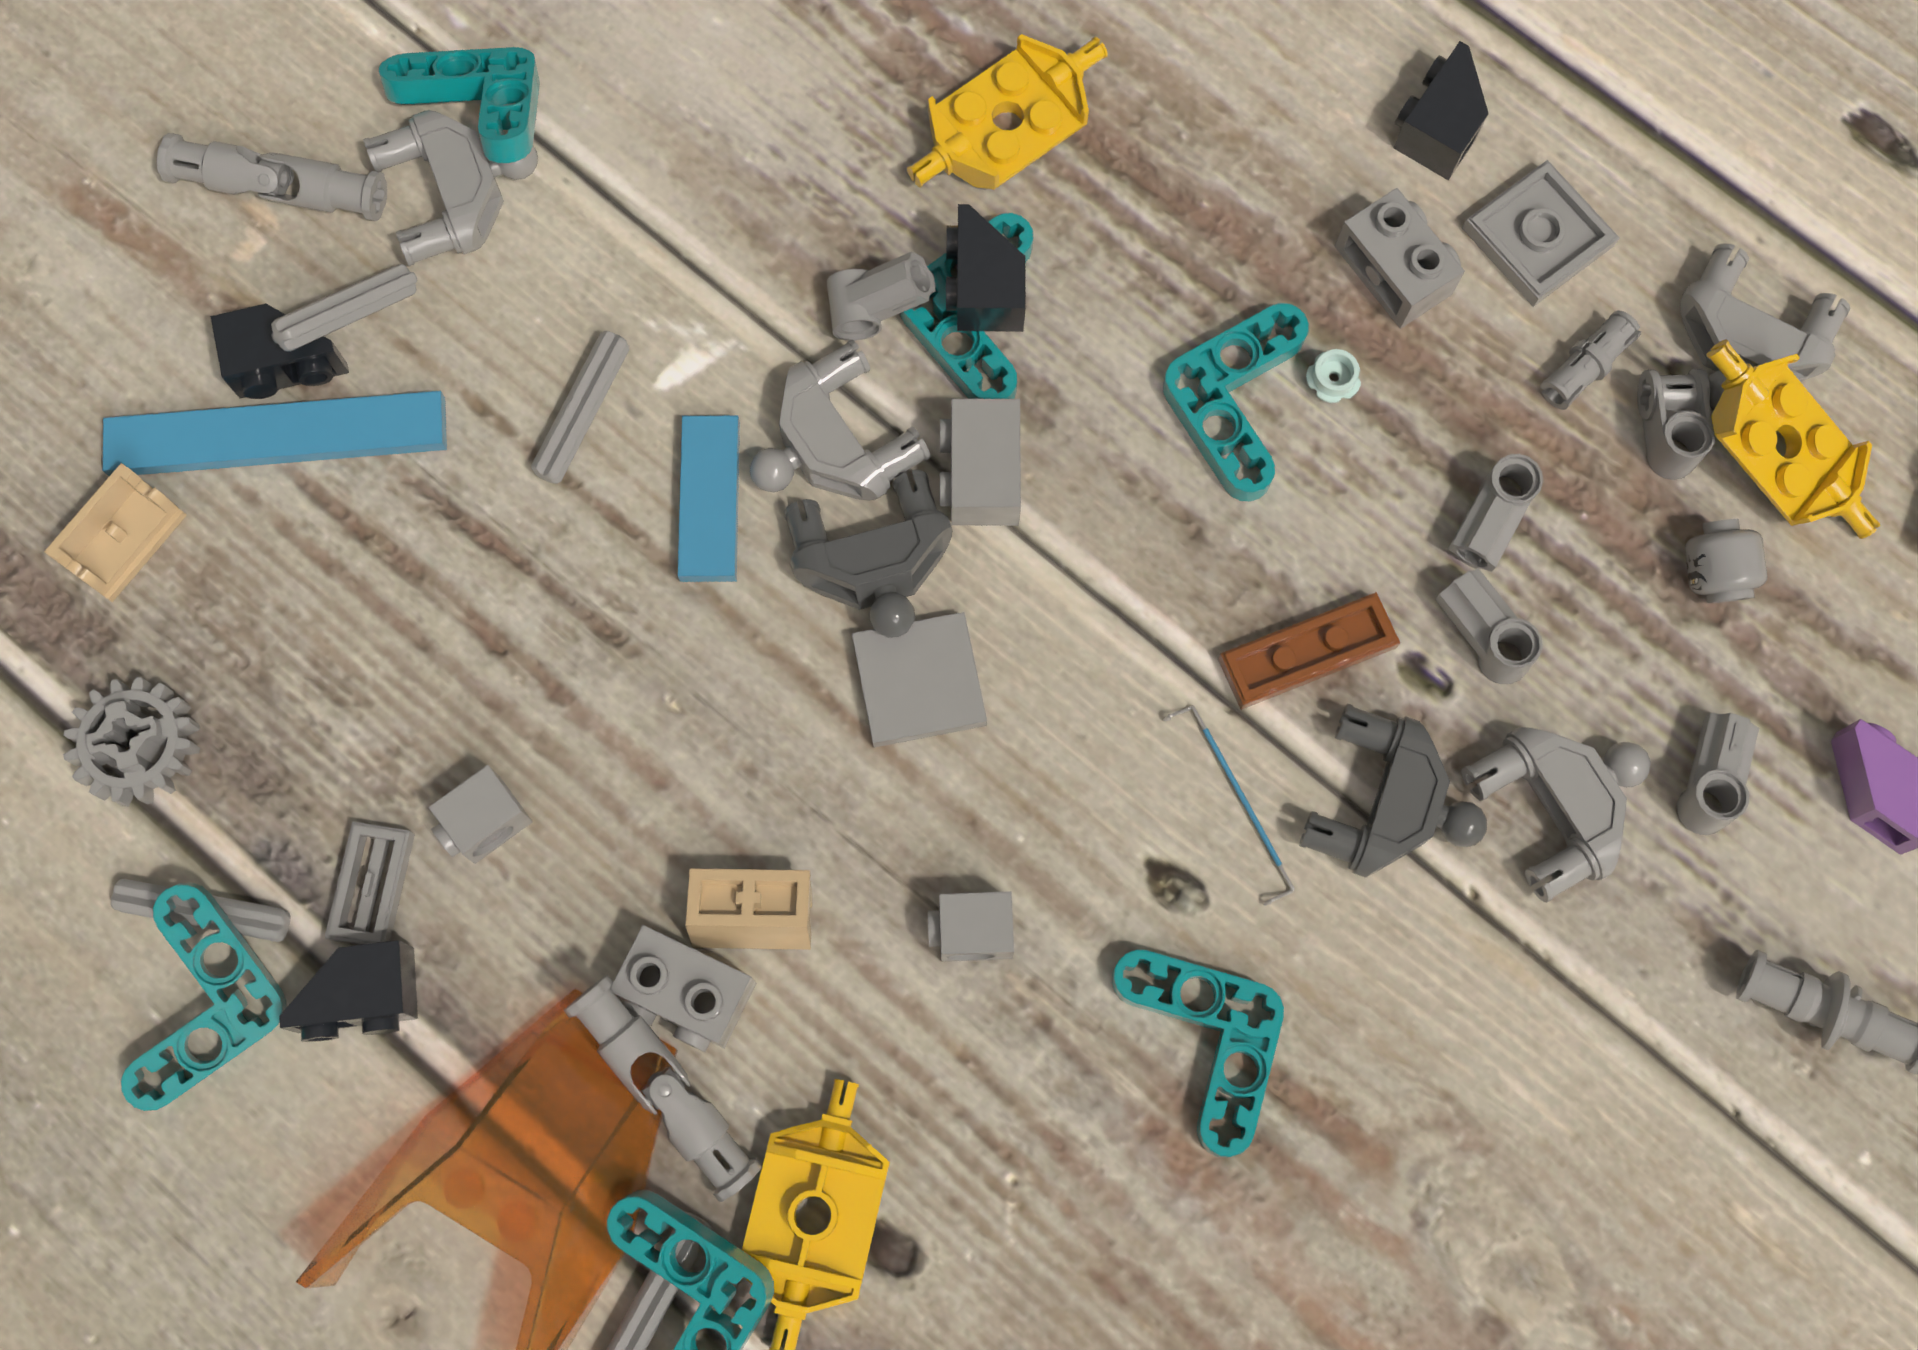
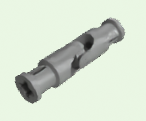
(238, 169)
(691, 1122)

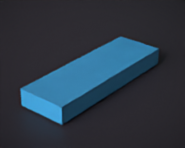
(709, 499)

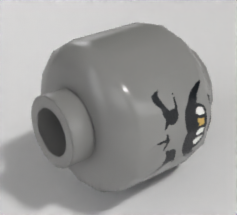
(1726, 562)

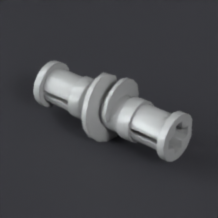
(1830, 1007)

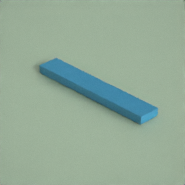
(276, 433)

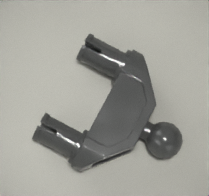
(876, 565)
(1406, 802)

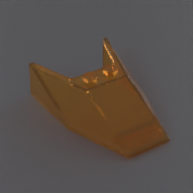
(529, 1163)

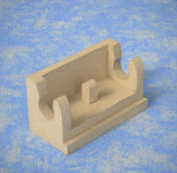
(116, 532)
(749, 909)

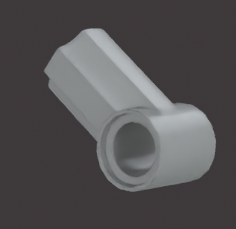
(866, 297)
(1495, 513)
(1485, 622)
(1719, 769)

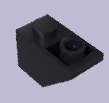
(1447, 117)
(989, 276)
(259, 366)
(356, 988)

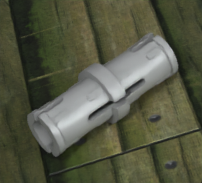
(1590, 359)

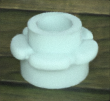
(1339, 363)

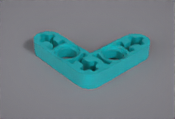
(487, 75)
(995, 362)
(1219, 380)
(222, 1017)
(1234, 1036)
(710, 1286)

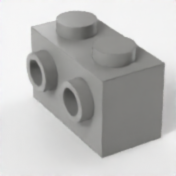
(1399, 257)
(984, 462)
(682, 988)

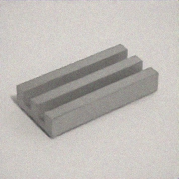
(392, 888)

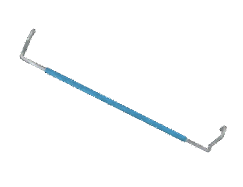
(1242, 797)

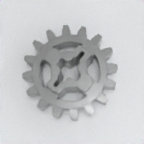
(111, 728)

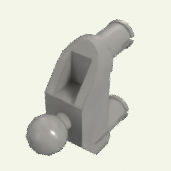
(462, 176)
(1757, 337)
(823, 443)
(1576, 792)

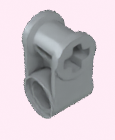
(1675, 410)

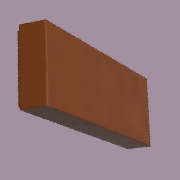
(1308, 650)

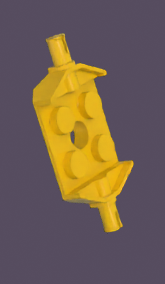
(1033, 83)
(1820, 466)
(849, 1175)

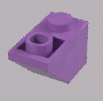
(1879, 784)

